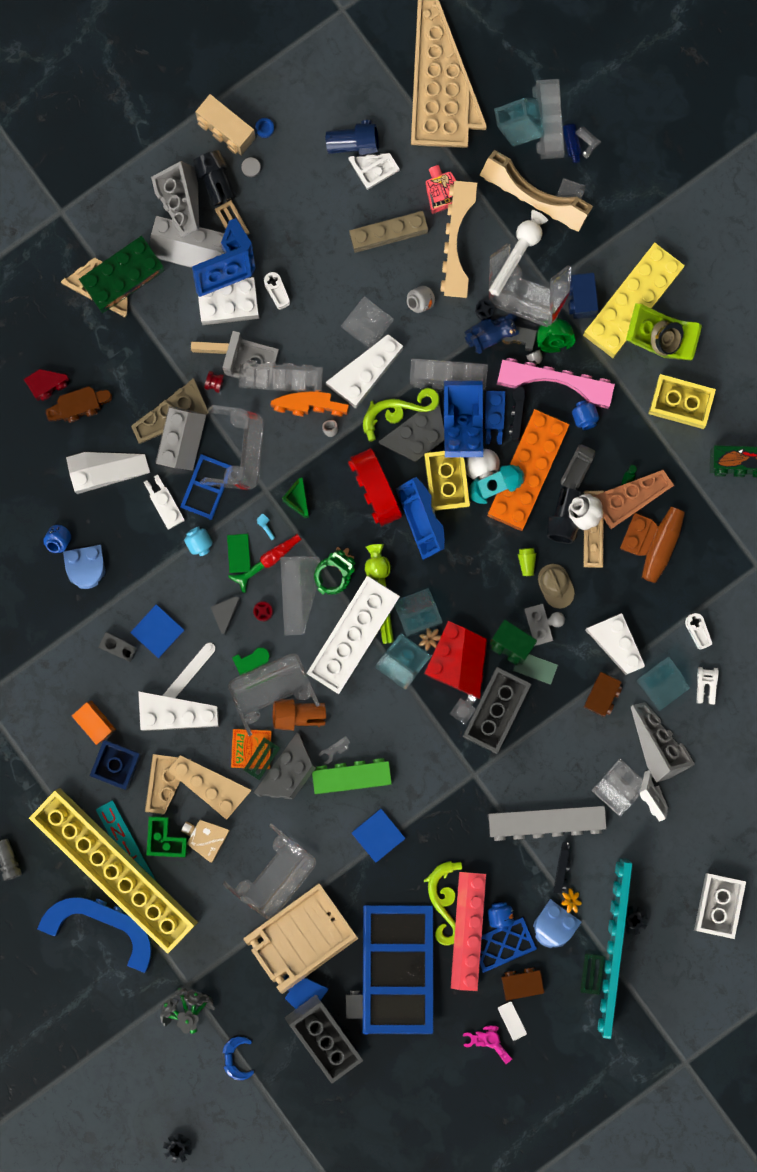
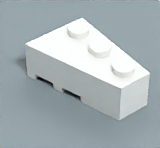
(618, 643)

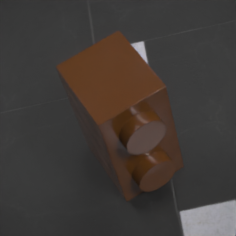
(602, 695)
(522, 984)

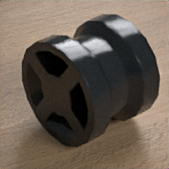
(486, 307)

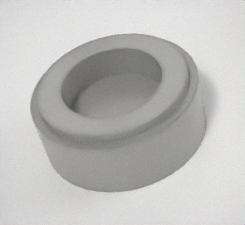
(251, 167)

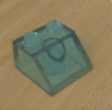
(403, 661)

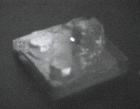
(367, 323)

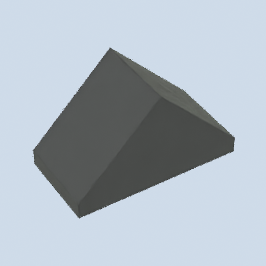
(224, 613)

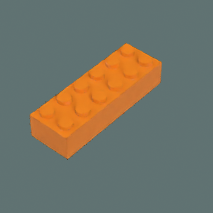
(535, 459)

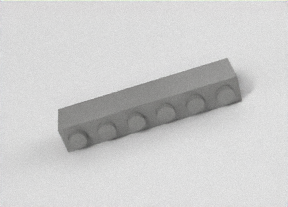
(547, 821)

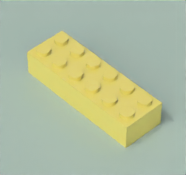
(642, 286)

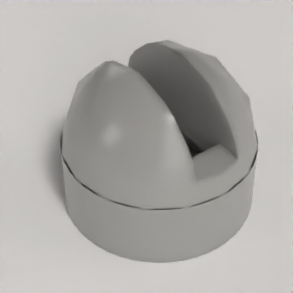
(535, 357)
(330, 428)

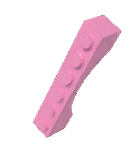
(593, 391)

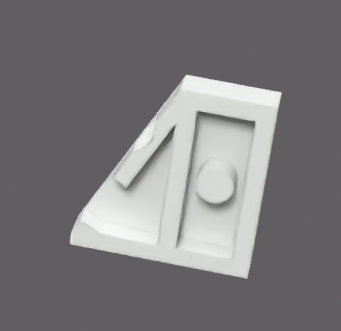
(374, 168)
(653, 797)

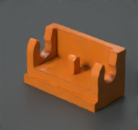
(93, 722)

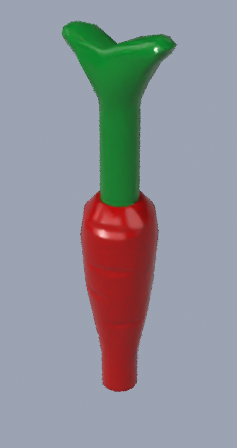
(267, 560)

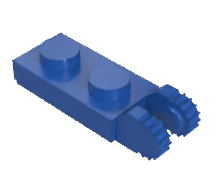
(494, 414)

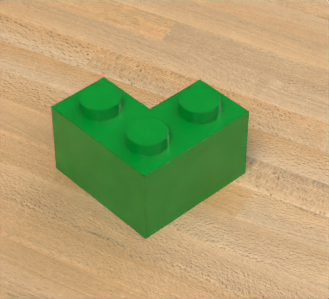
(159, 841)

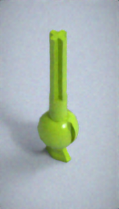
(378, 569)

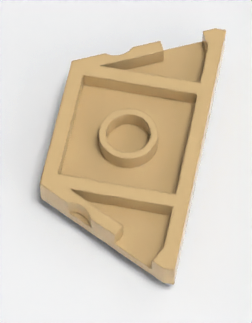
(74, 284)

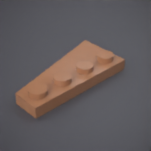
(629, 498)

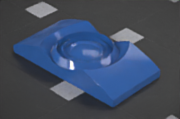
(421, 517)

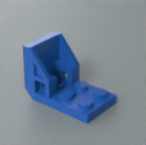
(231, 267)
(463, 418)

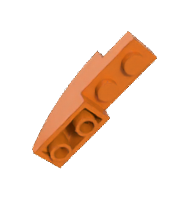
(301, 402)

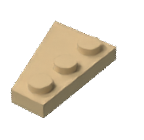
(161, 784)

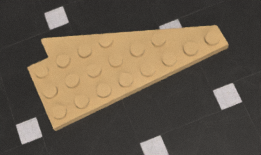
(442, 91)

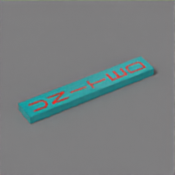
(120, 833)

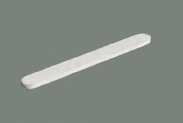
(190, 671)

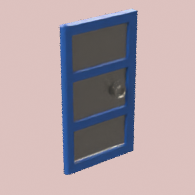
(397, 969)

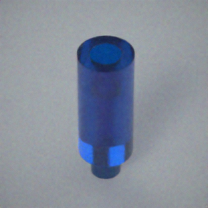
(572, 142)

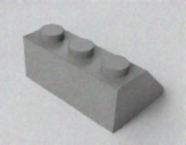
(180, 438)

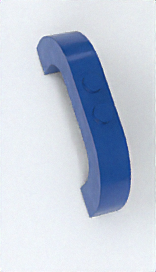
(141, 941)

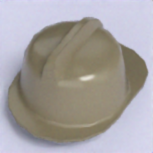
(556, 586)

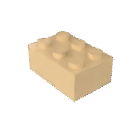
(225, 125)

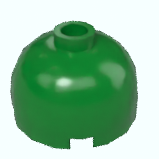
(555, 336)

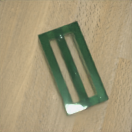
(253, 772)
(584, 974)

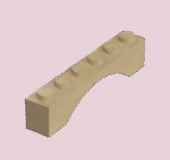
(463, 198)
(568, 210)

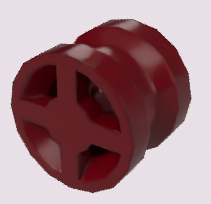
(214, 381)
(260, 609)

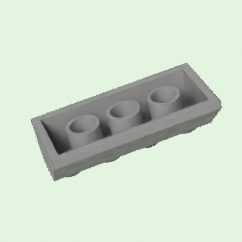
(186, 251)

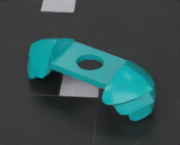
(508, 477)

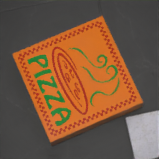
(244, 747)

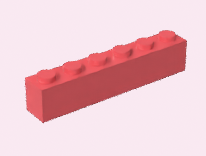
(468, 931)

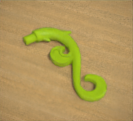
(397, 416)
(433, 879)

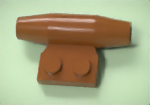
(653, 541)

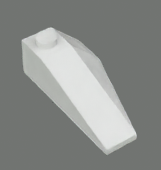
(97, 470)

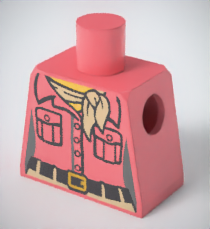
(438, 189)

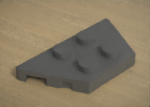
(416, 435)
(288, 772)

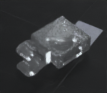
(463, 709)
(340, 747)

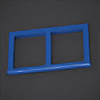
(192, 481)

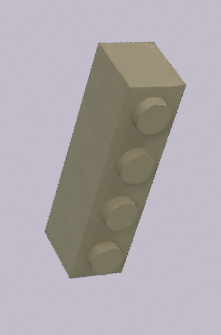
(388, 231)

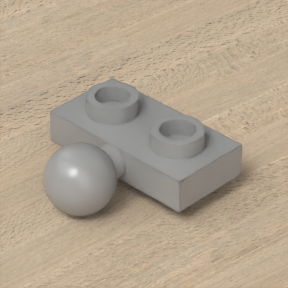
(540, 624)

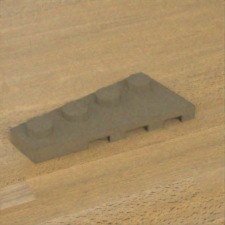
(153, 422)

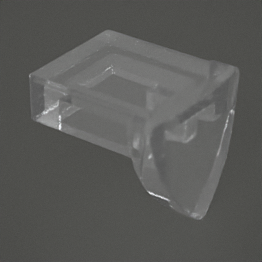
(590, 139)
(571, 189)

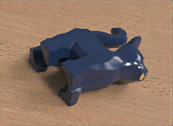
(491, 332)

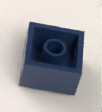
(583, 296)
(115, 765)

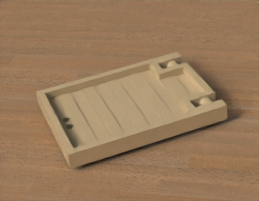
(300, 938)

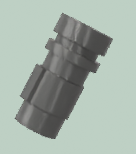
(8, 862)

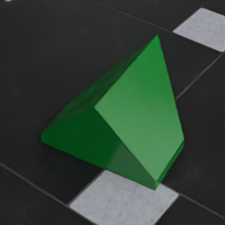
(296, 498)

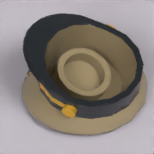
(666, 337)

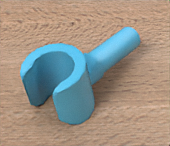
(262, 520)

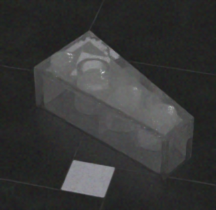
(280, 377)

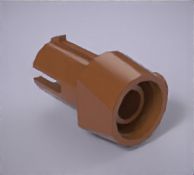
(290, 714)

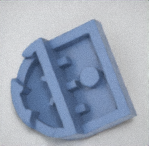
(85, 566)
(555, 925)

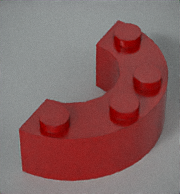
(376, 486)

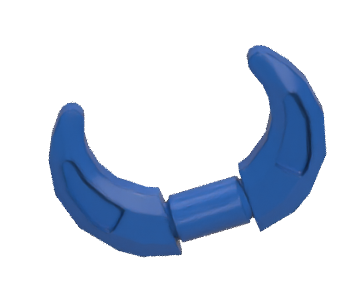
(230, 1069)

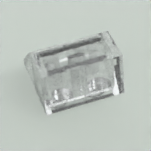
(619, 787)

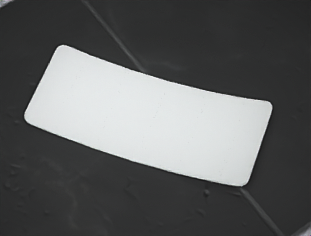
(512, 1021)

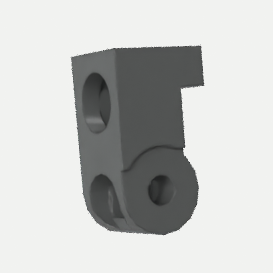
(525, 337)
(117, 647)

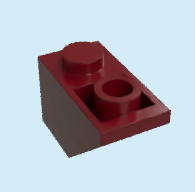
(44, 382)

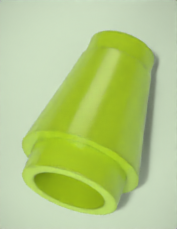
(527, 561)

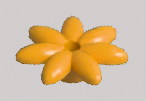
(570, 901)

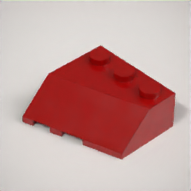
(459, 660)

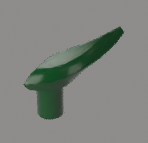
(629, 476)

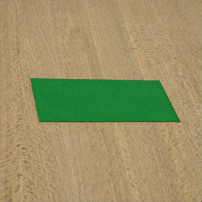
(238, 553)

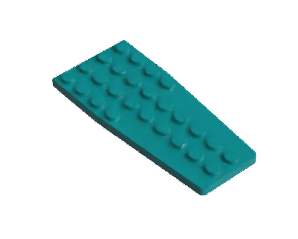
(614, 947)

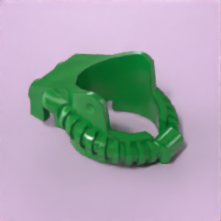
(343, 563)

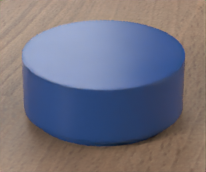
(264, 127)

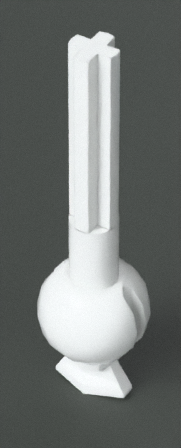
(528, 234)

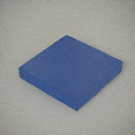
(157, 631)
(378, 835)

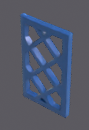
(499, 961)

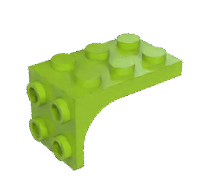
(645, 319)

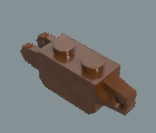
(77, 404)

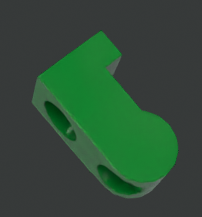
(251, 662)

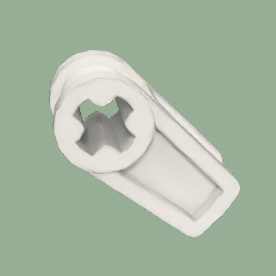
(278, 291)
(700, 633)
(701, 681)

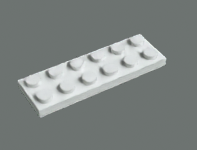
(353, 634)

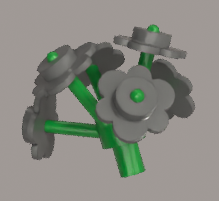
(187, 1020)

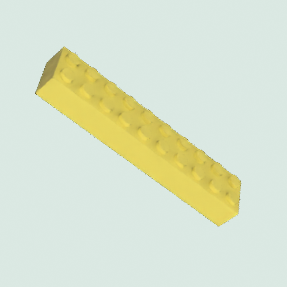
(113, 870)

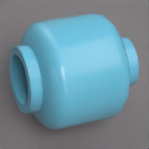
(198, 541)

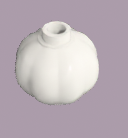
(482, 466)
(588, 511)

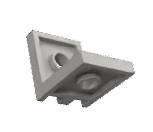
(242, 350)

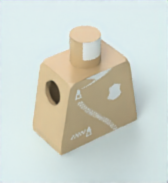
(205, 838)

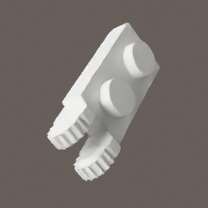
(165, 504)

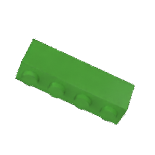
(351, 777)

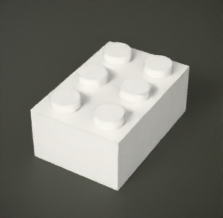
(230, 303)
(720, 906)

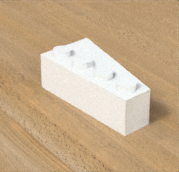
(364, 372)
(171, 713)

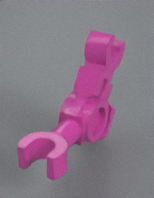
(489, 1039)

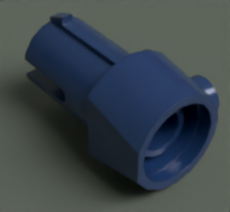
(361, 139)

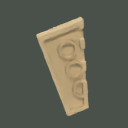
(210, 786)

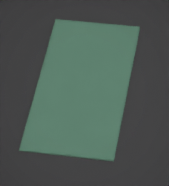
(537, 669)

